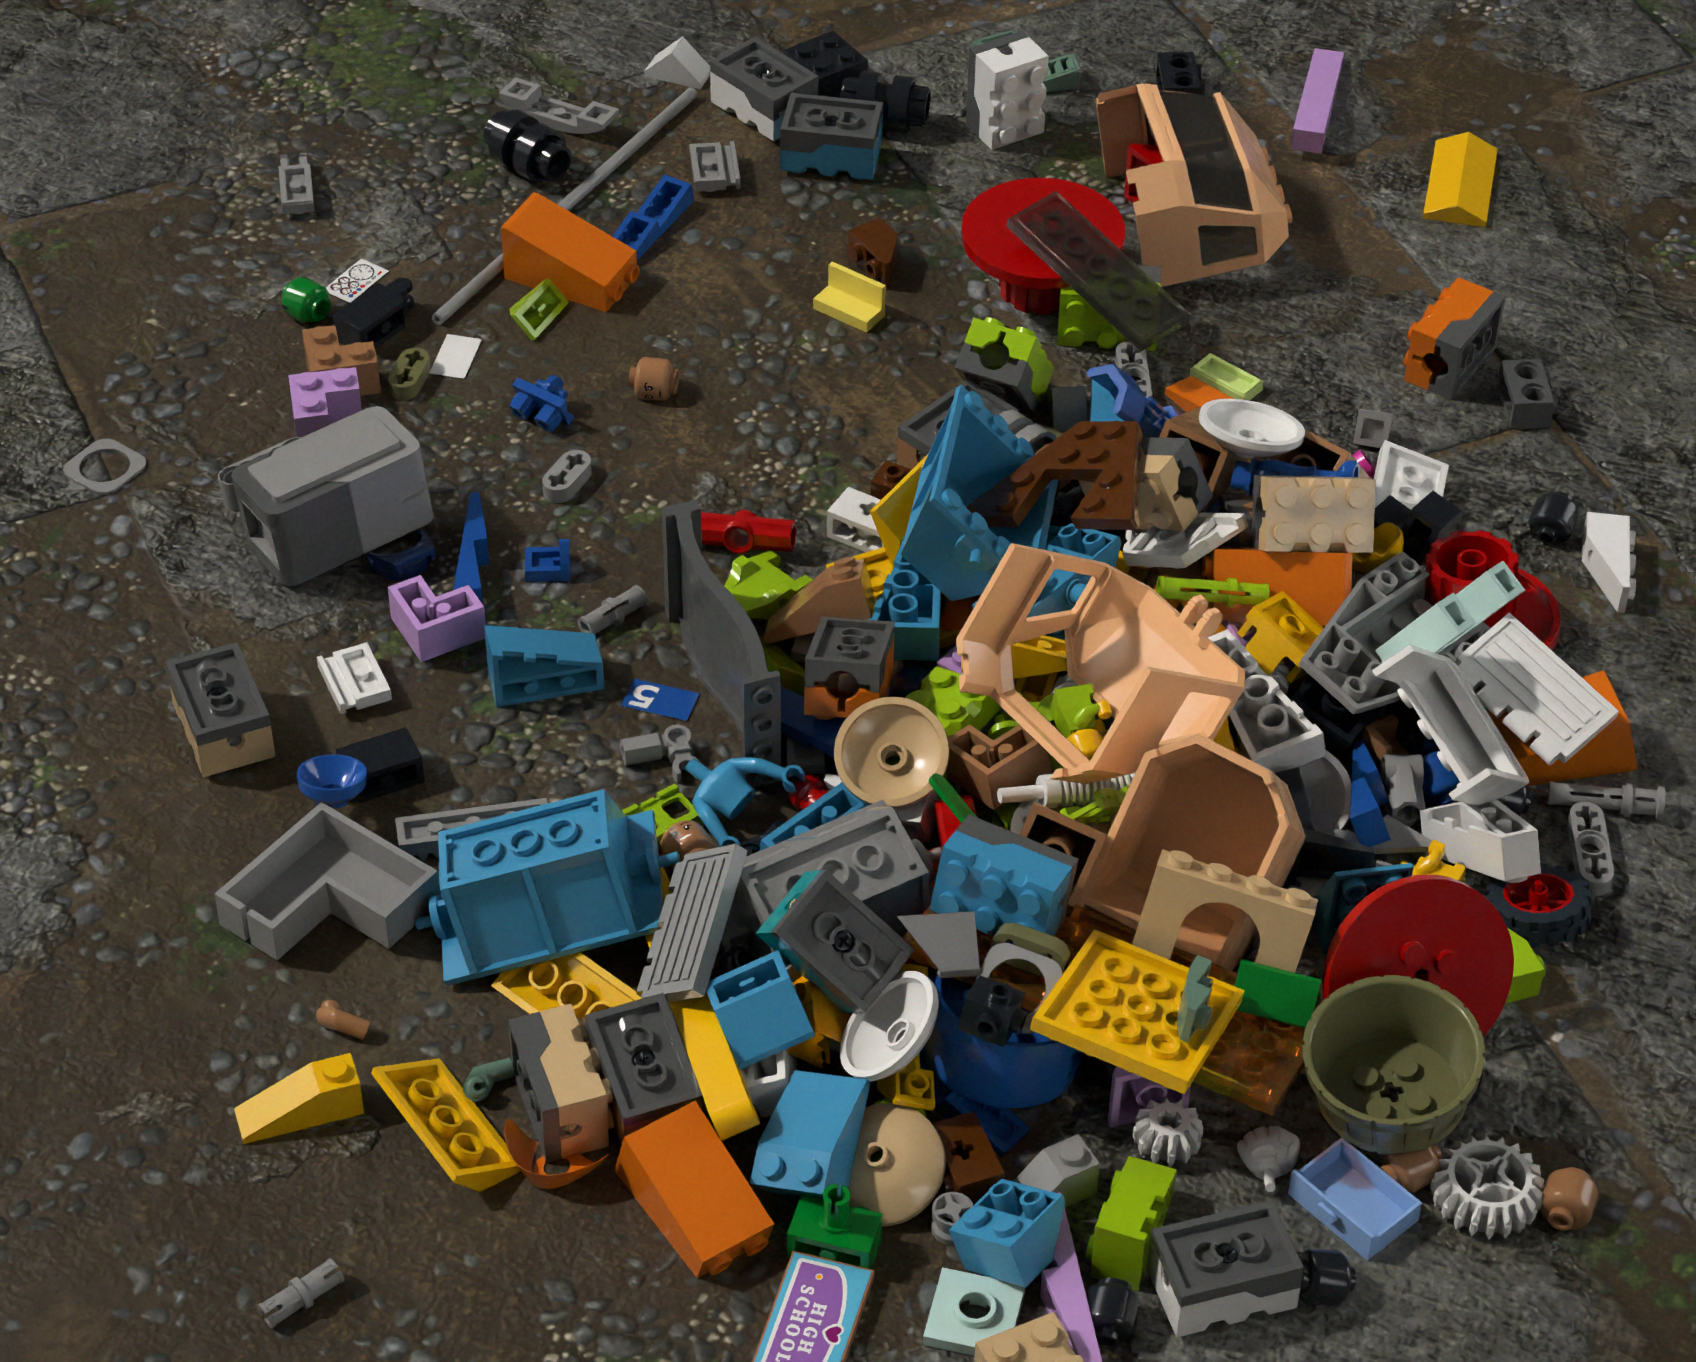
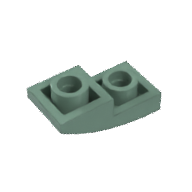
(1194, 1007)

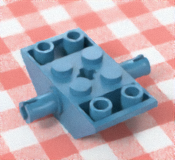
(1064, 586)

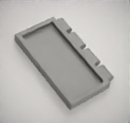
(692, 923)

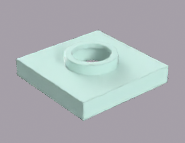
(955, 1332)

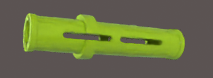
(1254, 593)

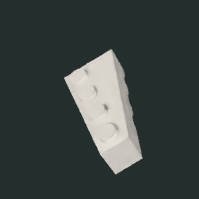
(1265, 720)

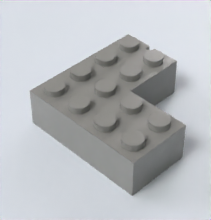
(321, 870)

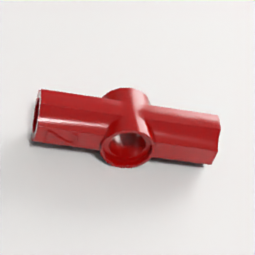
(762, 532)

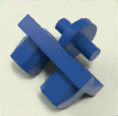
(544, 397)

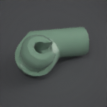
(484, 1076)

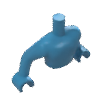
(728, 792)

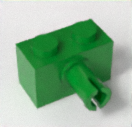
(835, 1229)

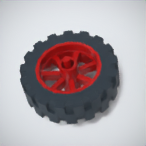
(1544, 906)

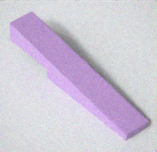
(1317, 101)
(1066, 1297)

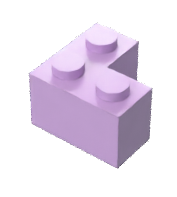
(323, 398)
(436, 622)

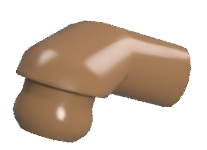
(332, 1017)

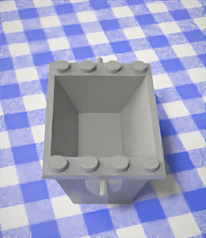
(861, 850)

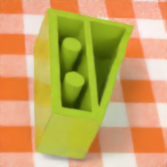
(1123, 1232)

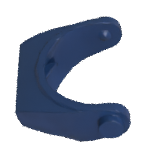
(406, 563)

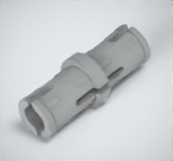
(629, 600)
(300, 1293)

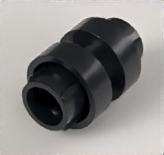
(902, 100)
(527, 146)

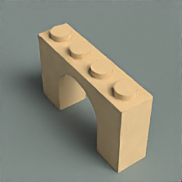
(1185, 884)

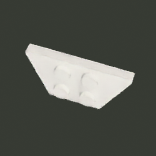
(1181, 548)

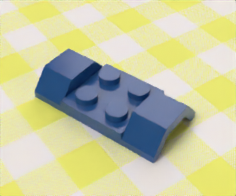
(1130, 400)

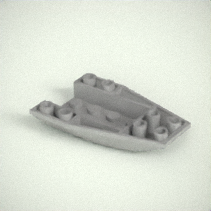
(1369, 617)

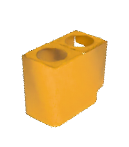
(825, 1020)

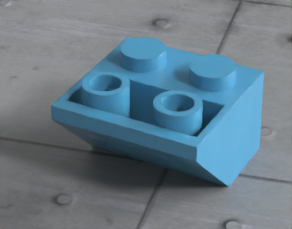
(759, 1009)
(1010, 1232)

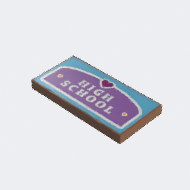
(815, 1311)

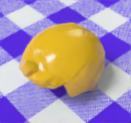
(1386, 544)

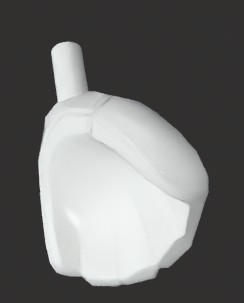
(1269, 1153)

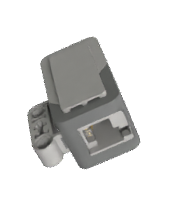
(329, 494)

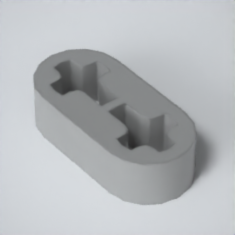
(561, 473)

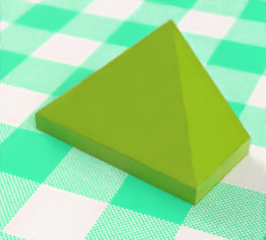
(538, 308)

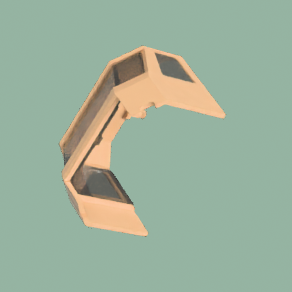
(1211, 197)

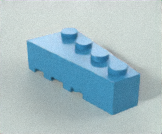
(916, 610)

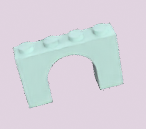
(1457, 613)

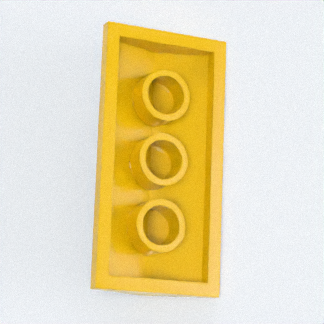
(1460, 180)
(894, 510)
(561, 982)
(447, 1122)

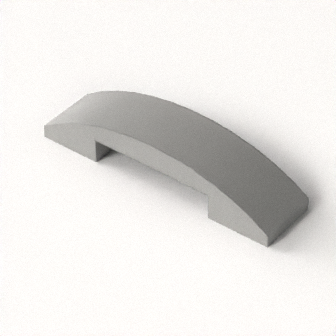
(557, 114)

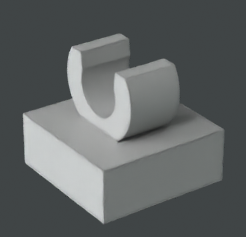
(1372, 428)

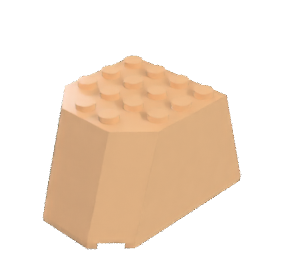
(1217, 811)

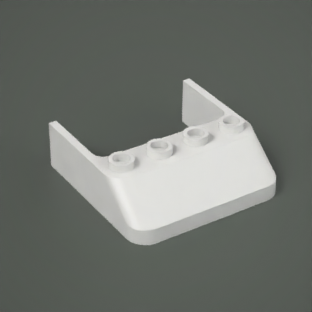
(1457, 723)

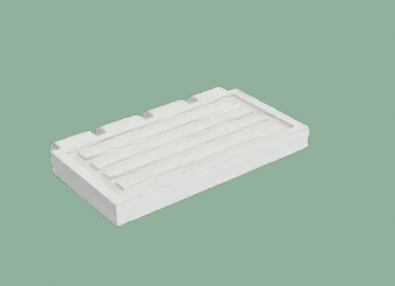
(1535, 689)

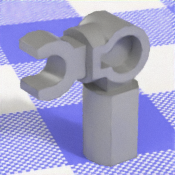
(650, 747)

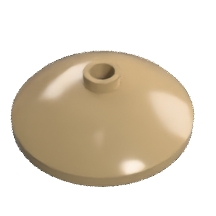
(887, 729)
(910, 1165)

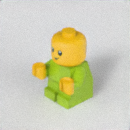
(1076, 717)

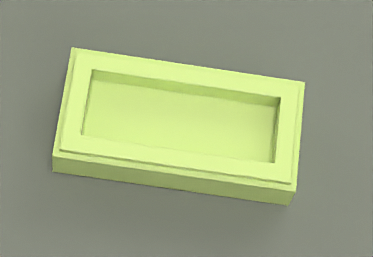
(1226, 378)

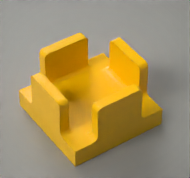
(1281, 632)

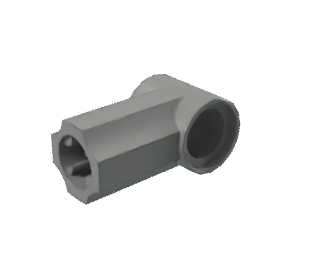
(1404, 780)

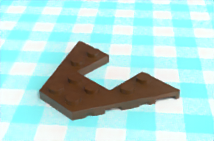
(1084, 452)

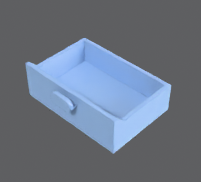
(1354, 1198)

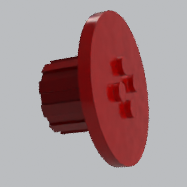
(997, 251)
(1466, 556)
(1427, 932)

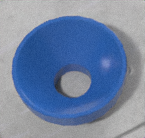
(332, 779)

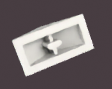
(679, 65)

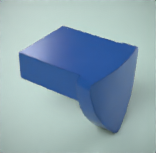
(548, 563)

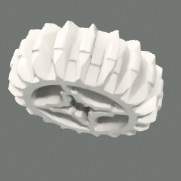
(1487, 1186)

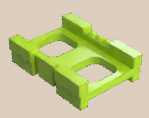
(1100, 811)
(662, 819)

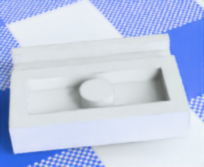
(354, 678)

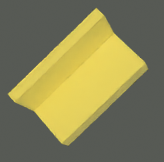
(852, 298)

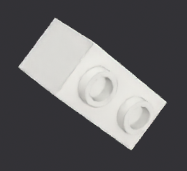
(851, 521)

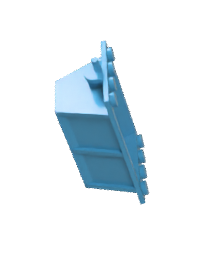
(964, 462)
(544, 885)

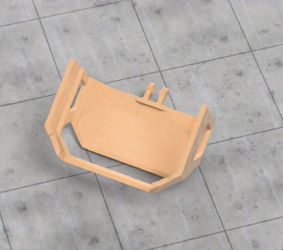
(1119, 636)

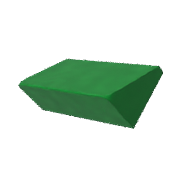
(1277, 993)

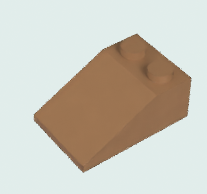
(837, 592)

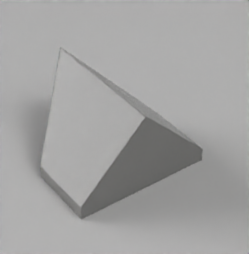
(947, 940)

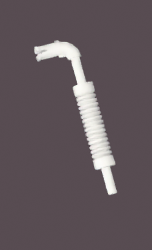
(1060, 793)

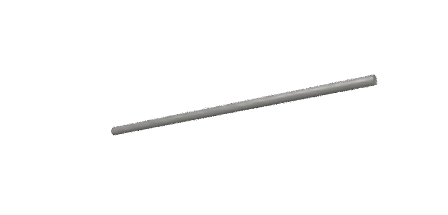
(572, 199)

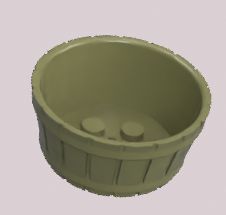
(1399, 1036)

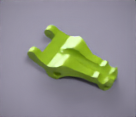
(761, 585)

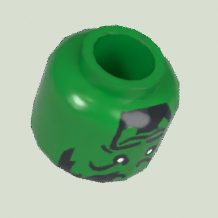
(306, 301)

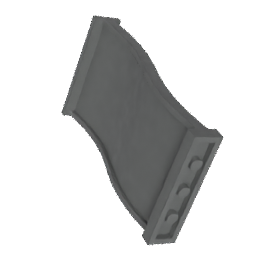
(720, 639)

